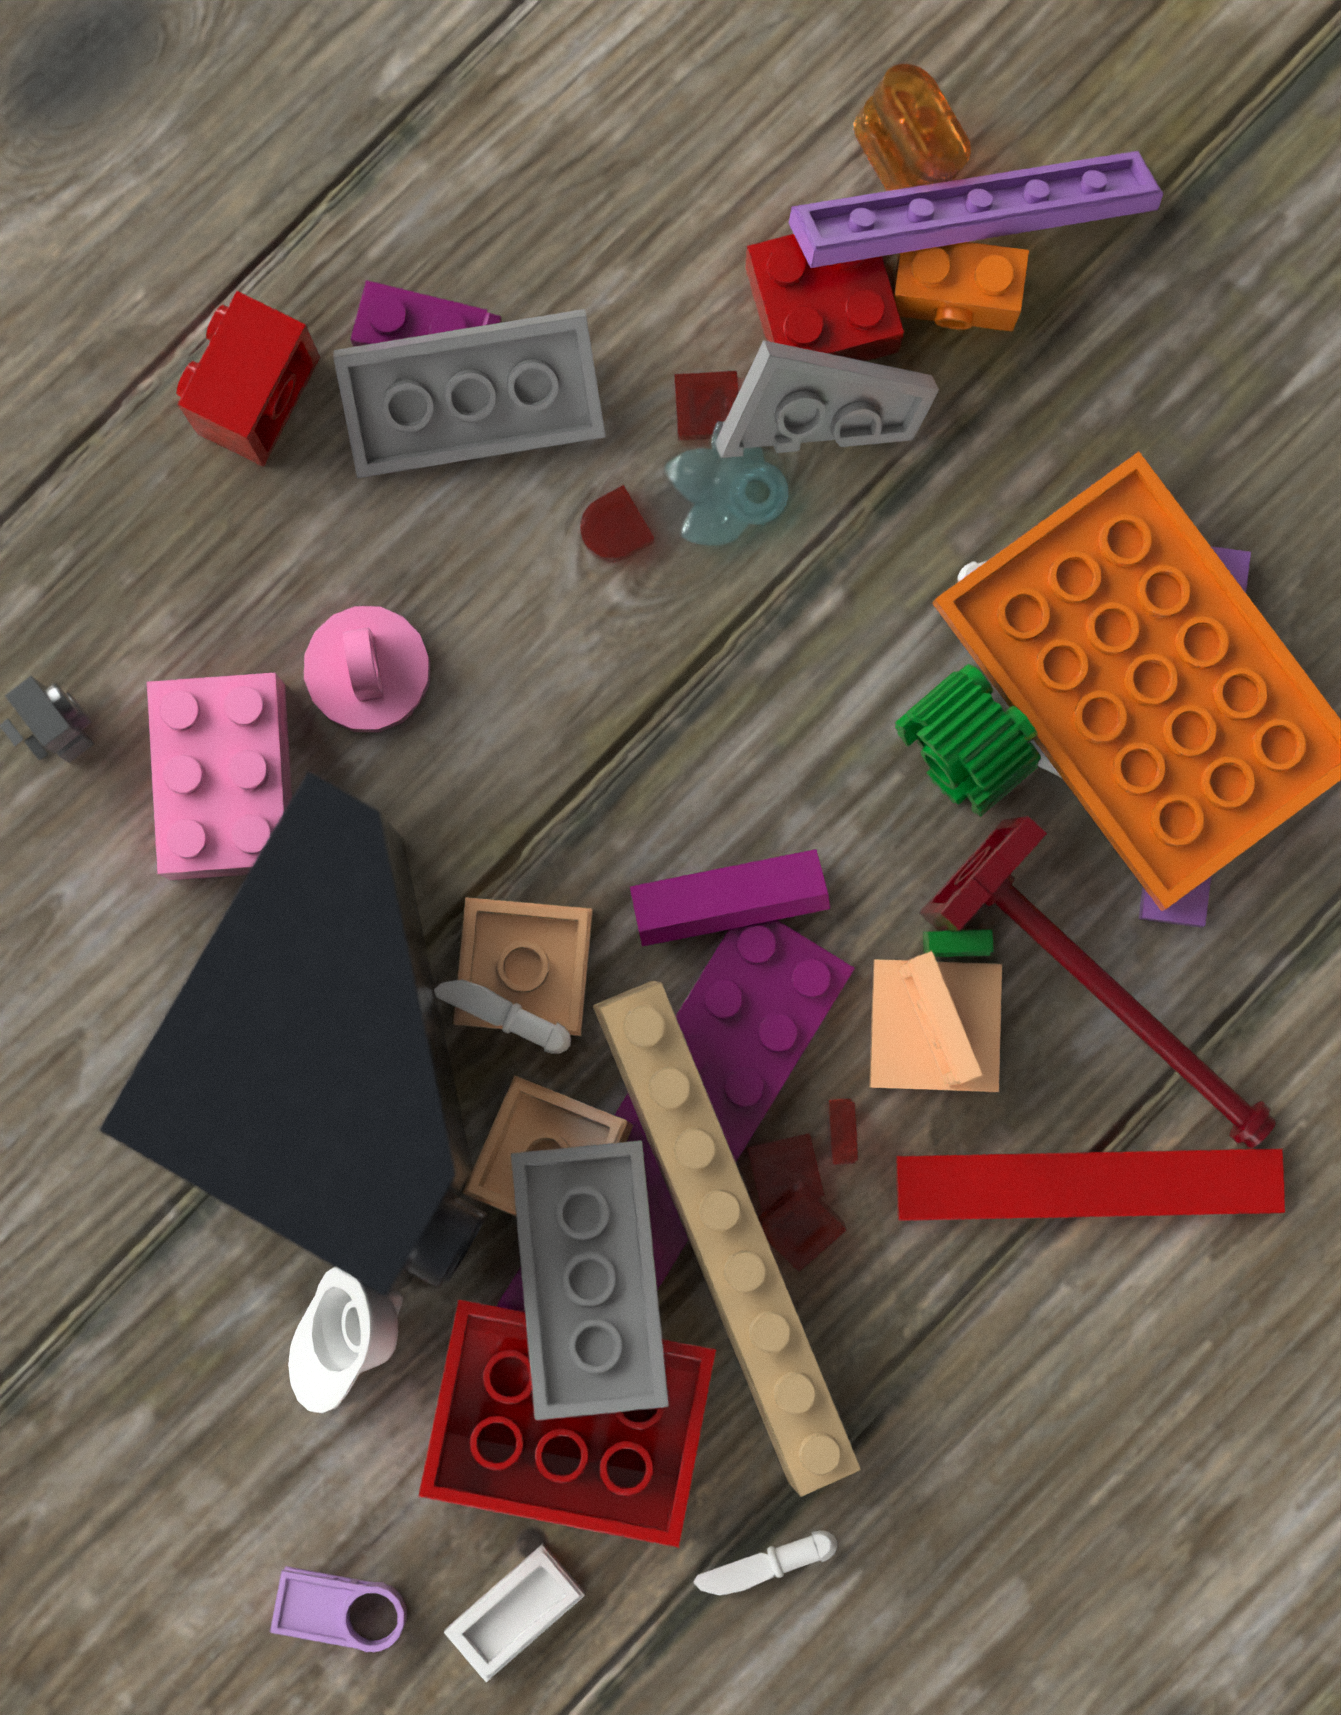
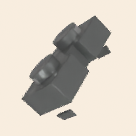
(52, 717)

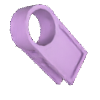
(319, 1606)

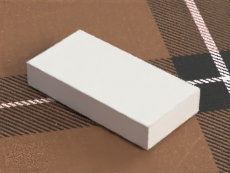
(514, 1612)

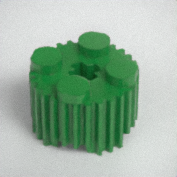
(970, 740)

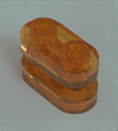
(911, 131)

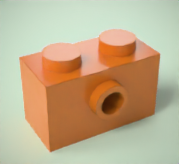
(962, 285)

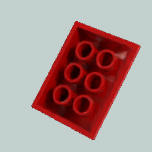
(586, 1472)

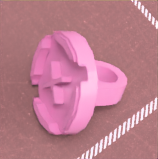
(367, 669)

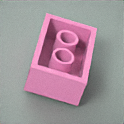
(217, 771)

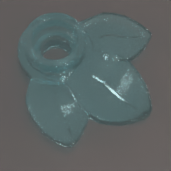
(719, 494)

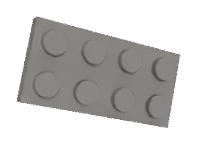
(469, 393)
(589, 1280)

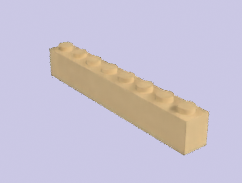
(726, 1237)

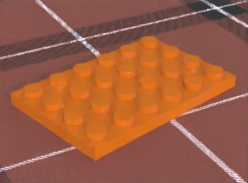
(1149, 680)

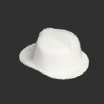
(339, 1338)

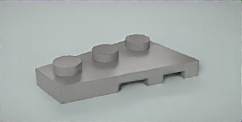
(820, 396)

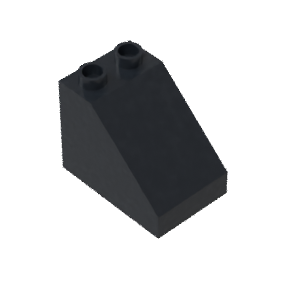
(315, 1058)

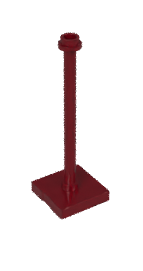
(988, 880)

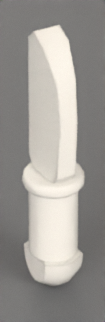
(499, 1011)
(762, 1567)

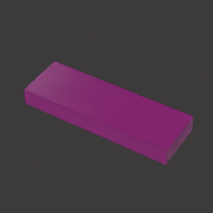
(729, 897)

